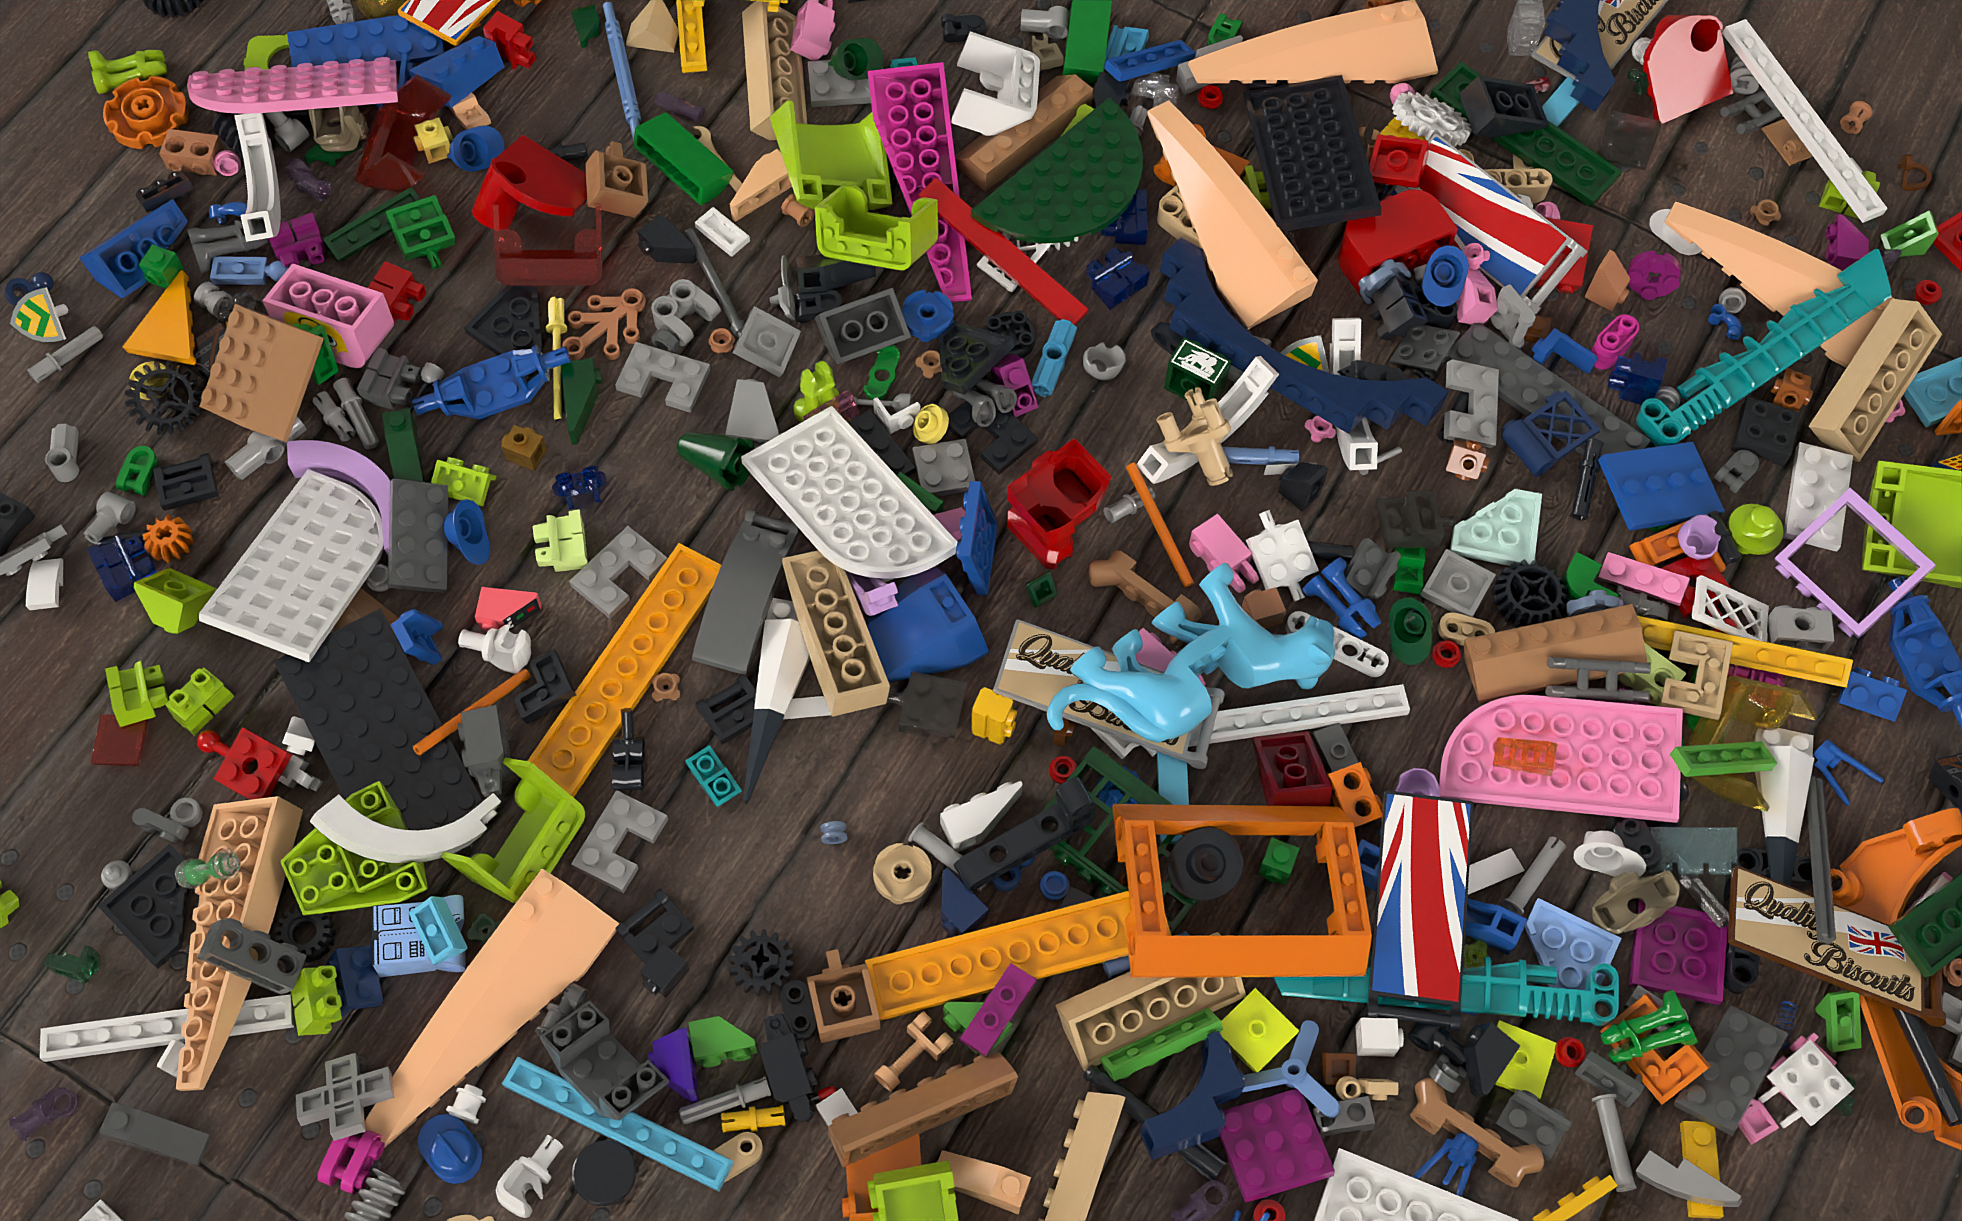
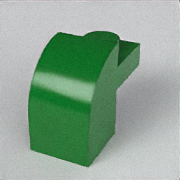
(1580, 577)

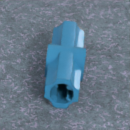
(1050, 369)

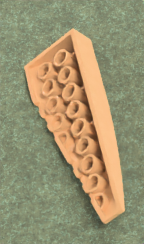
(1360, 45)
(1243, 246)
(1771, 271)
(261, 836)
(523, 966)

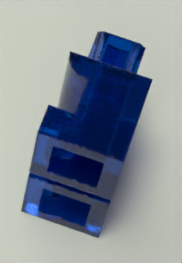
(1132, 224)
(1118, 278)
(1637, 378)
(117, 566)

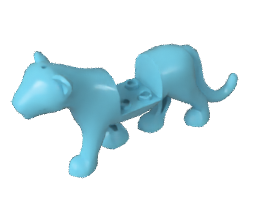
(1177, 701)

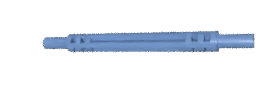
(621, 68)

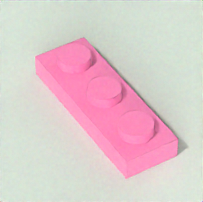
(1644, 578)

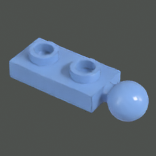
(245, 270)

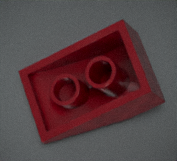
(1291, 770)

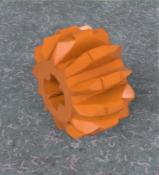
(168, 539)

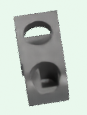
(1353, 1116)

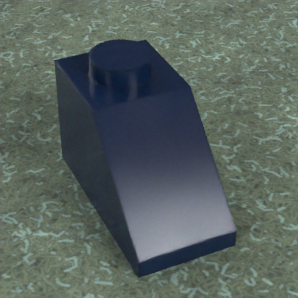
(960, 908)

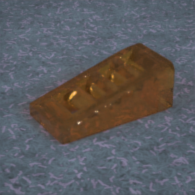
(1536, 746)

